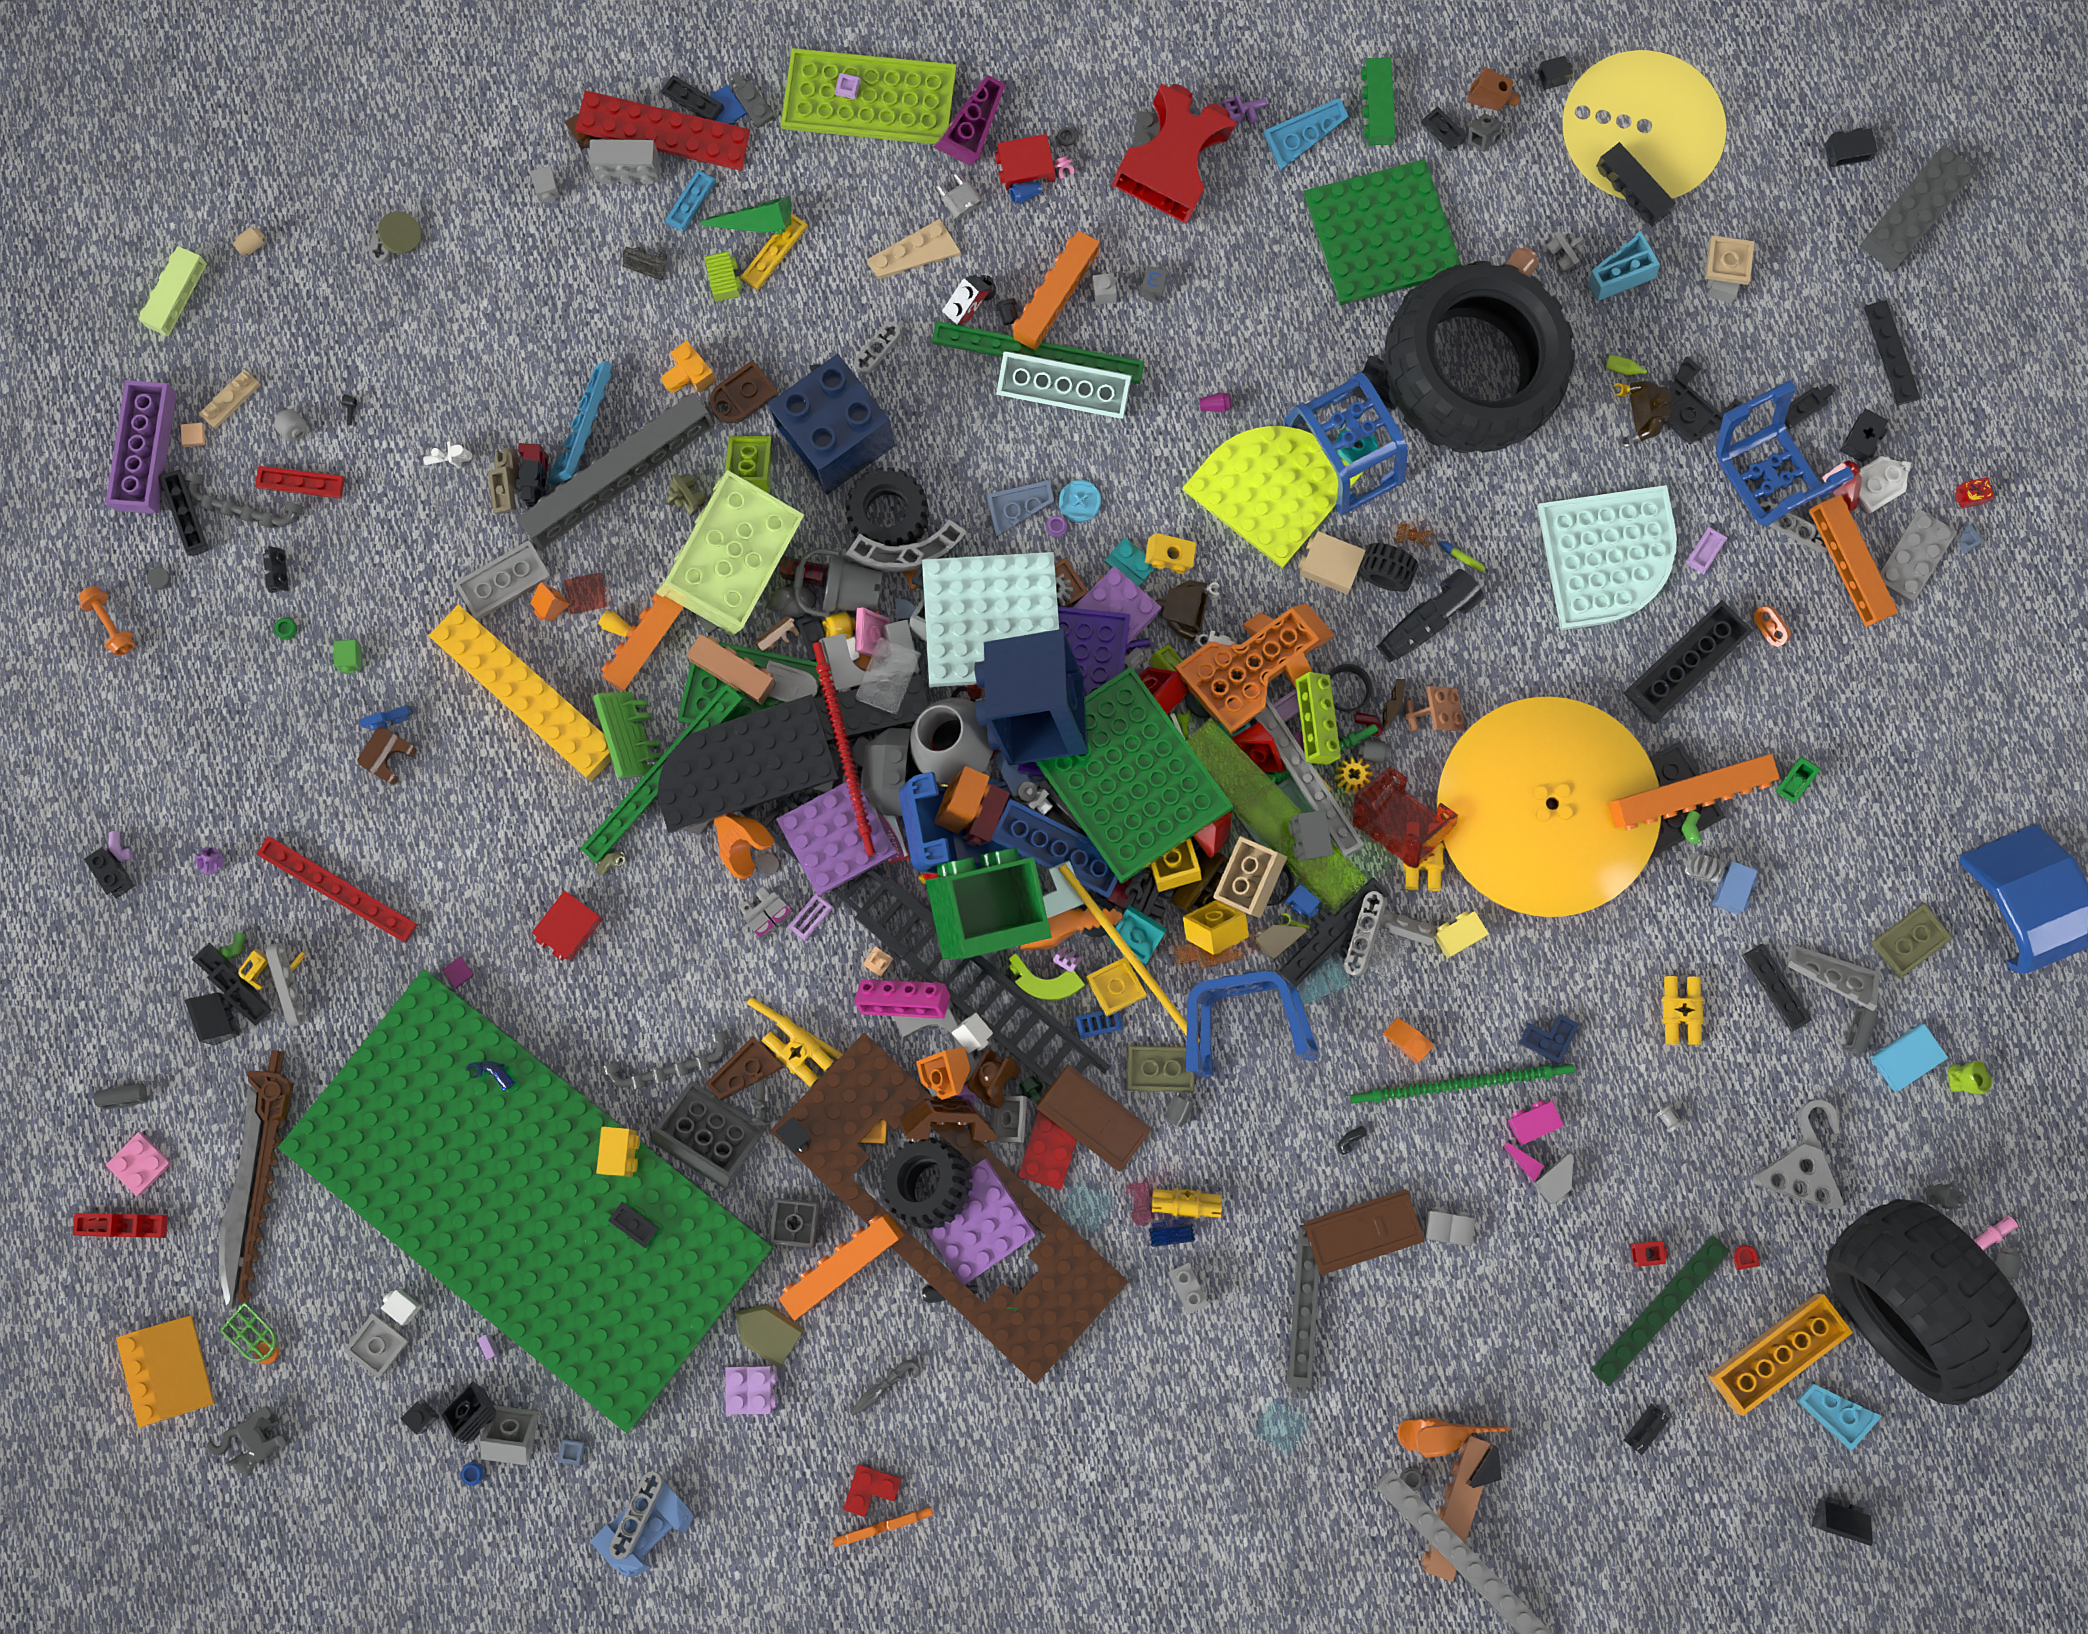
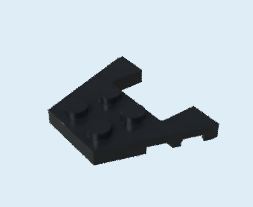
(1690, 413)

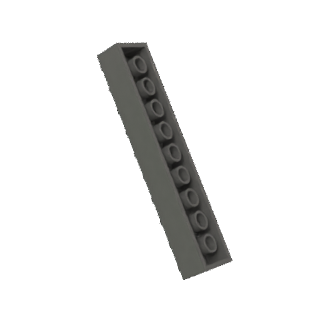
(616, 471)

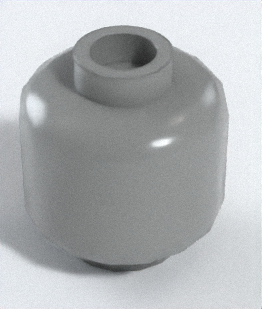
(290, 425)

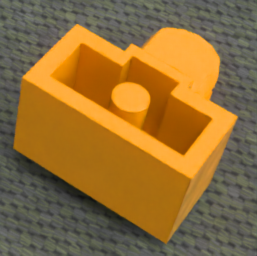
(688, 370)

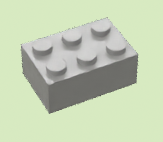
(624, 161)

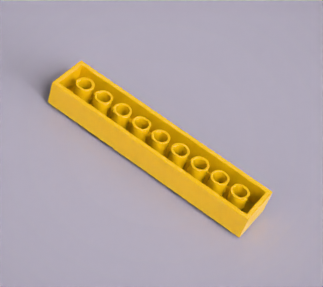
(523, 692)

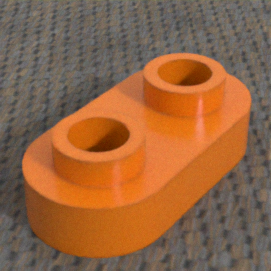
(1772, 626)

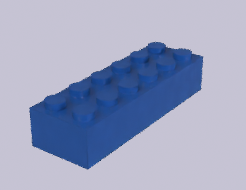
(1052, 845)

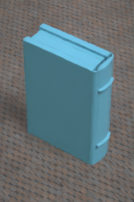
(1908, 1057)

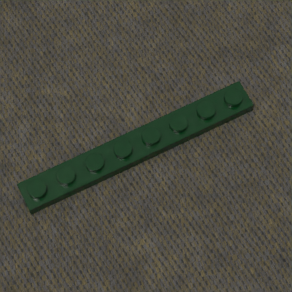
(1660, 1310)

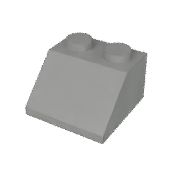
(509, 1436)

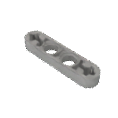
(1793, 531)
(1362, 933)
(285, 984)
(639, 1516)

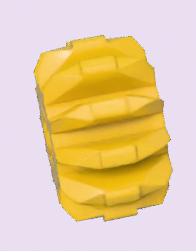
(1344, 772)

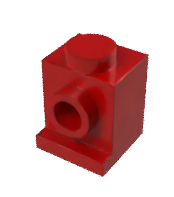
(1658, 1257)

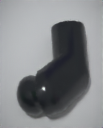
(1349, 1137)

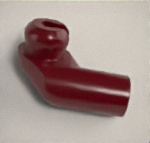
(1368, 720)

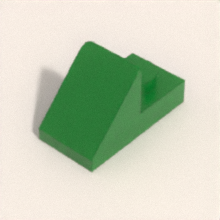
(1797, 779)

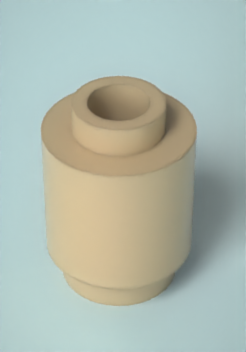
(249, 241)

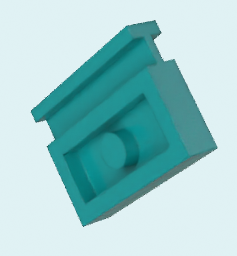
(1130, 562)

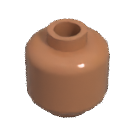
(1525, 260)

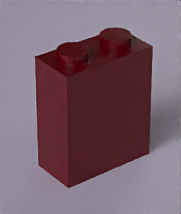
(983, 826)

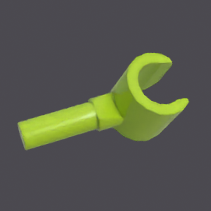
(1183, 720)
(1293, 923)

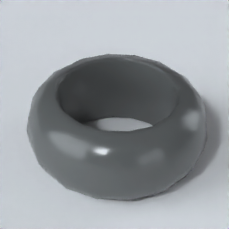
(1068, 142)

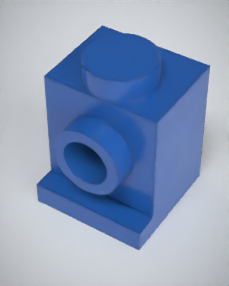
(1303, 902)

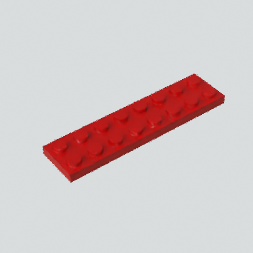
(671, 130)

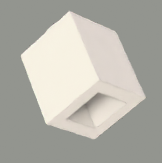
(972, 1033)
(400, 1306)

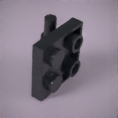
(1374, 372)

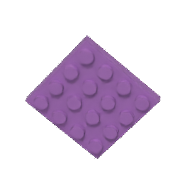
(828, 840)
(986, 1228)

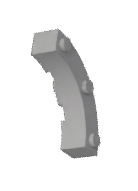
(905, 557)

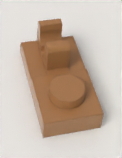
(768, 639)

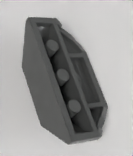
(886, 769)

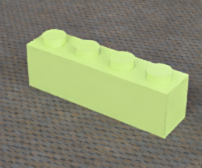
(172, 291)

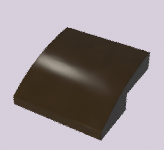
(1392, 706)

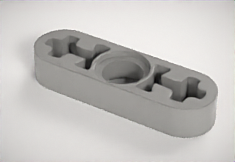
(863, 356)

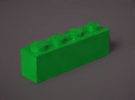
(1379, 101)

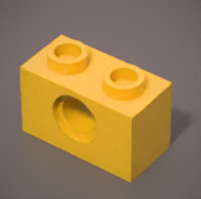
(1182, 551)

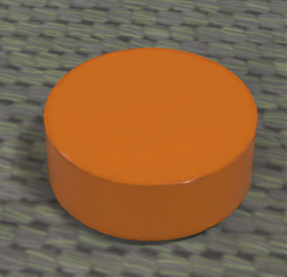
(263, 1347)

